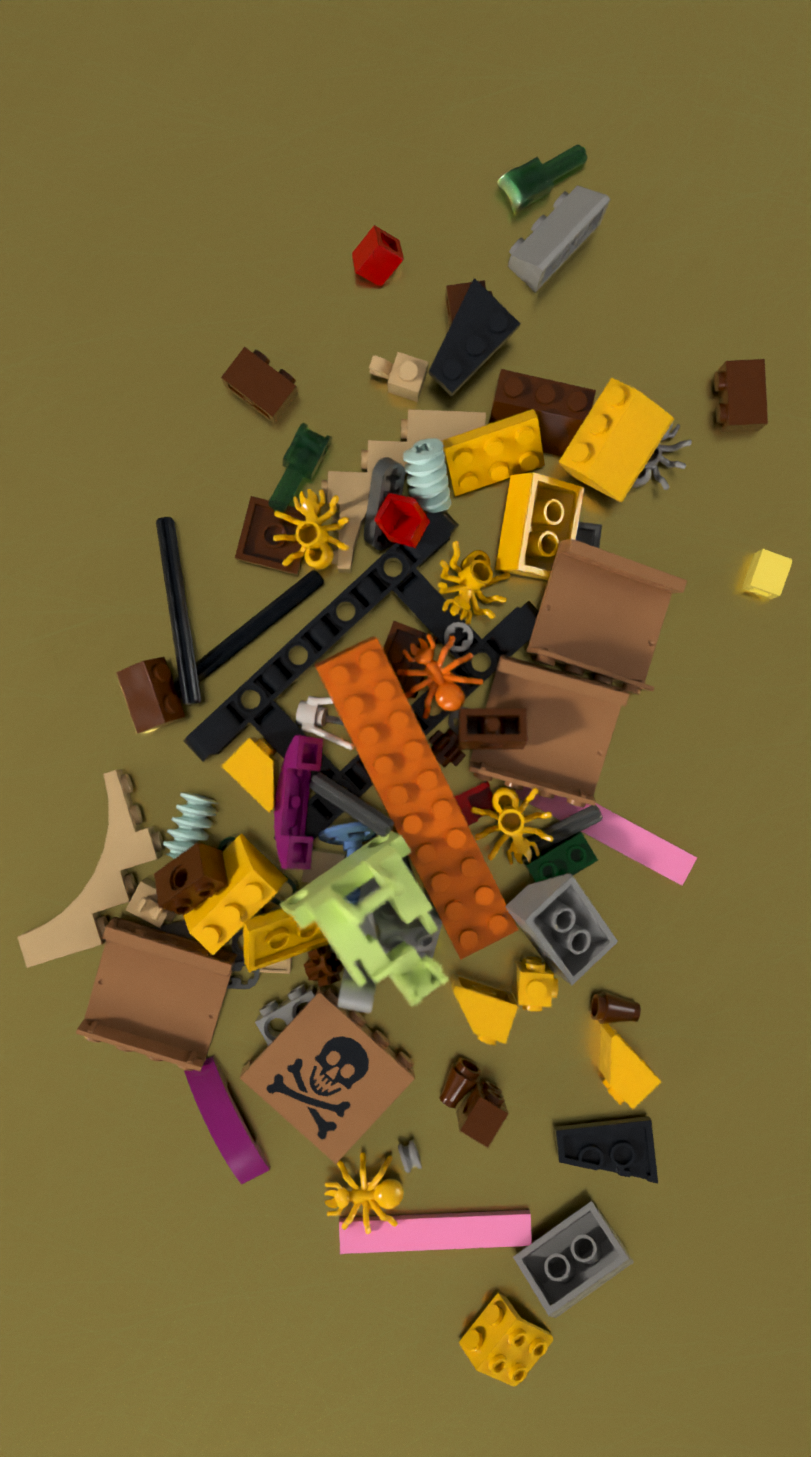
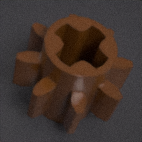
(446, 748)
(323, 966)

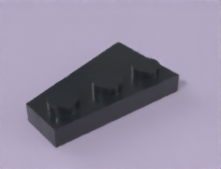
(472, 339)
(612, 1146)

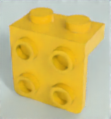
(504, 1343)

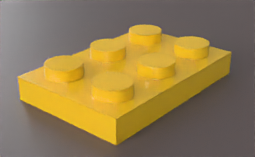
(493, 452)
(276, 938)

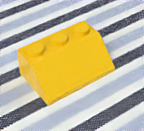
(616, 440)
(535, 520)
(250, 886)

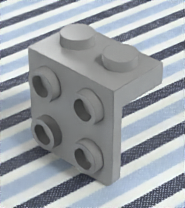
(393, 931)

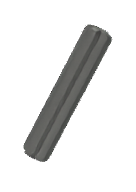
(351, 804)
(567, 827)

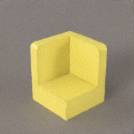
(767, 574)

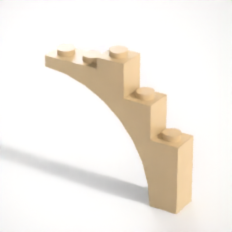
(354, 487)
(125, 846)

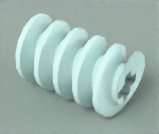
(428, 475)
(190, 823)

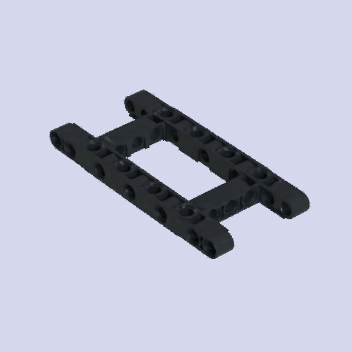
(326, 629)

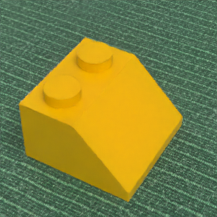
(256, 770)
(486, 1009)
(625, 1072)

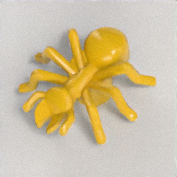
(311, 533)
(472, 576)
(511, 823)
(371, 1194)

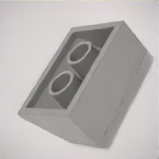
(557, 235)
(562, 925)
(573, 1260)

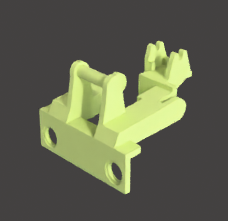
(339, 920)

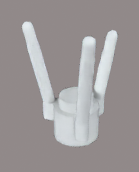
(311, 715)

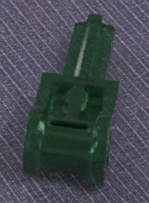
(534, 179)
(301, 461)

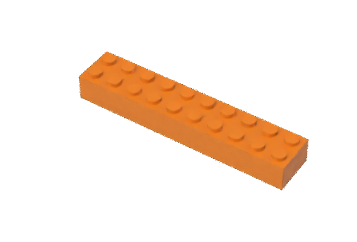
(416, 795)

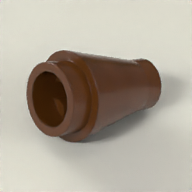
(613, 1009)
(460, 1081)

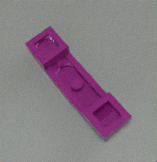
(292, 802)
(225, 1122)

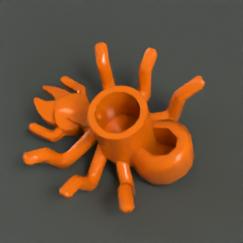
(440, 680)

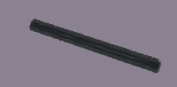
(178, 611)
(256, 626)

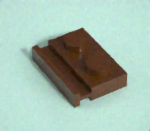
(398, 639)

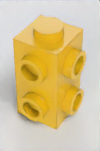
(533, 984)

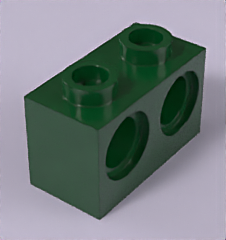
(561, 858)

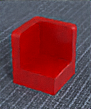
(377, 256)
(402, 520)
(474, 796)

